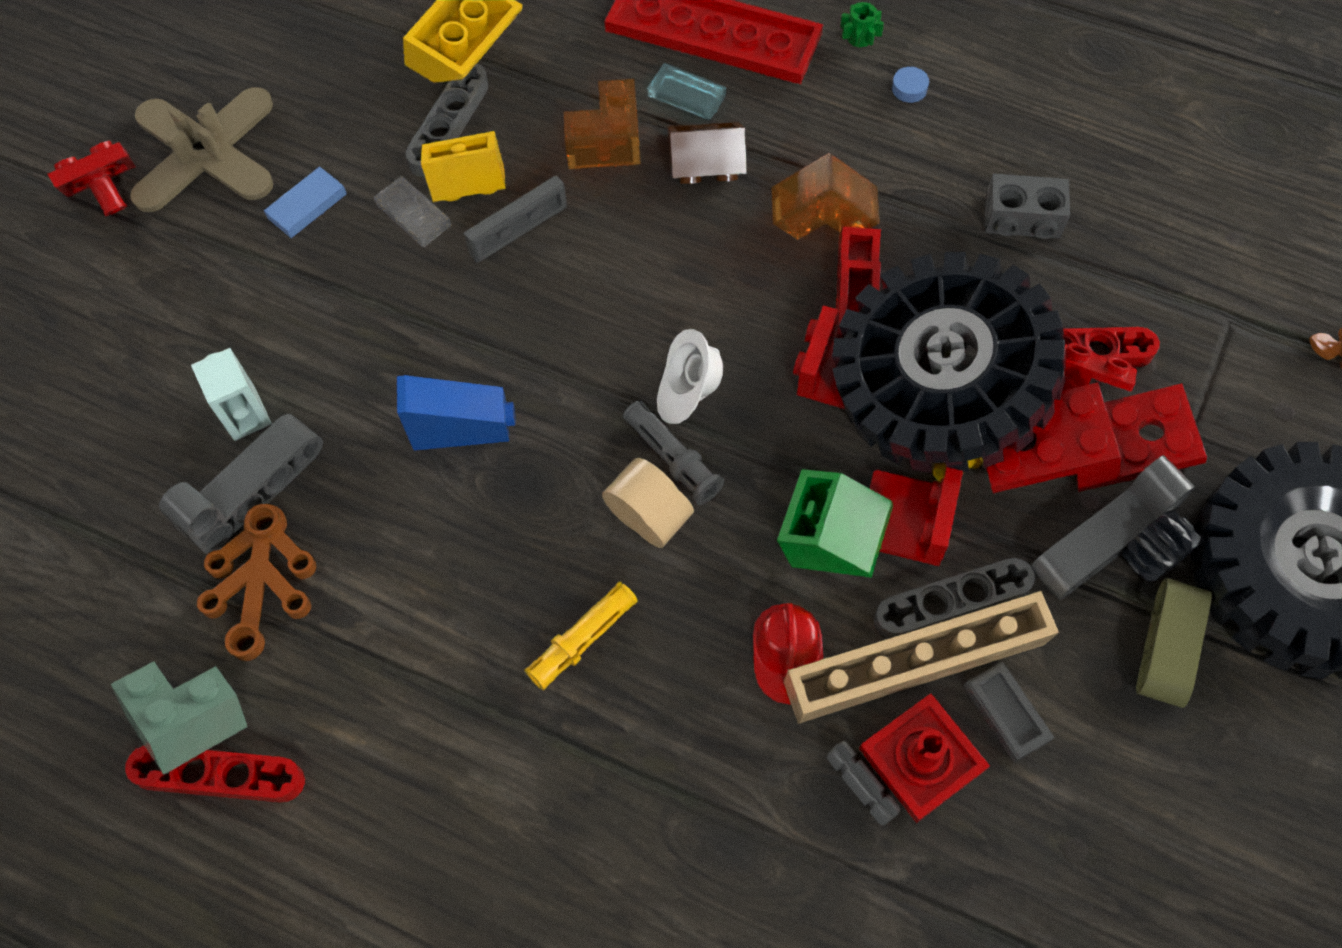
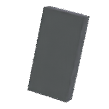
(1008, 712)

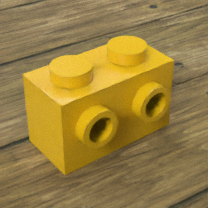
(463, 167)

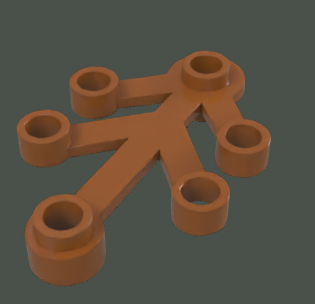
(254, 576)

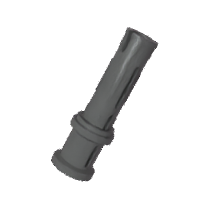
(683, 463)

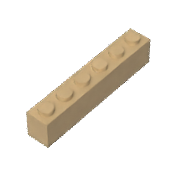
(919, 657)

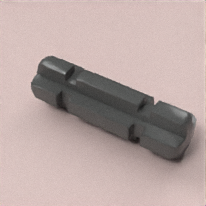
(863, 783)

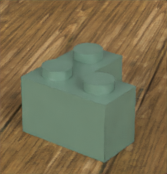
(179, 720)

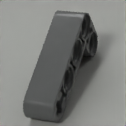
(251, 479)
(1107, 532)

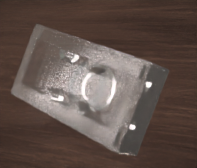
(412, 211)

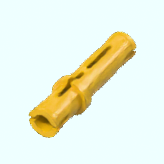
(568, 647)

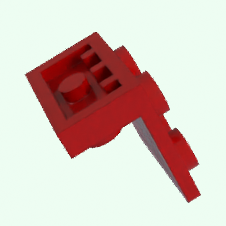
(920, 514)

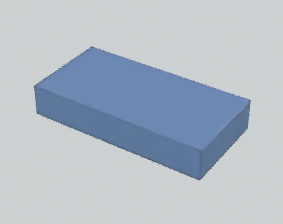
(305, 202)

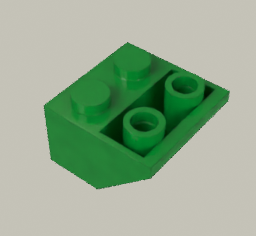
(834, 524)

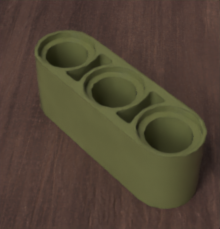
(1174, 642)

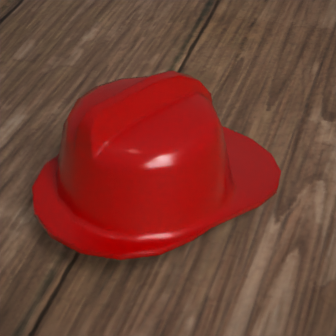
(784, 640)

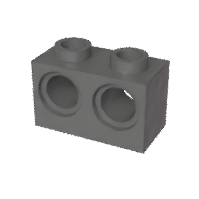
(1027, 206)

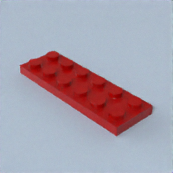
(722, 32)

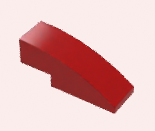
(856, 266)

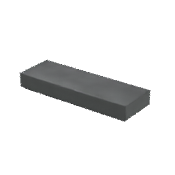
(516, 219)

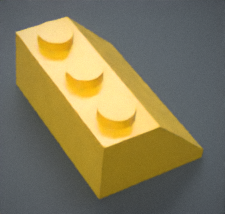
(456, 36)

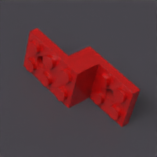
(1102, 440)

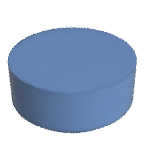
(910, 84)

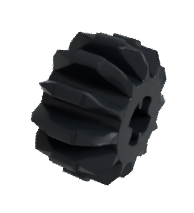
(1161, 546)

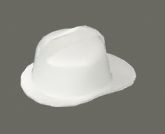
(689, 376)

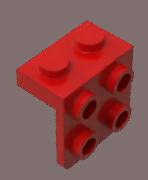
(817, 365)

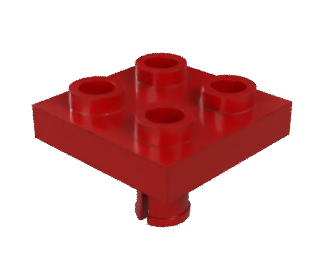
(94, 173)
(923, 757)

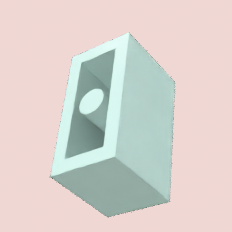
(231, 394)

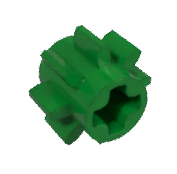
(861, 24)

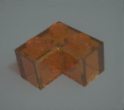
(605, 134)
(824, 195)

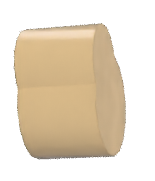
(648, 502)

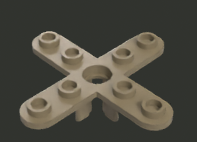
(218, 158)

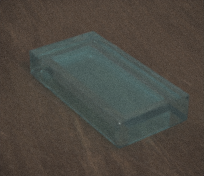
(687, 91)

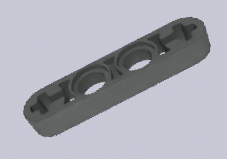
(443, 117)
(952, 594)

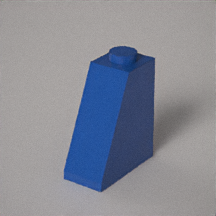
(452, 413)

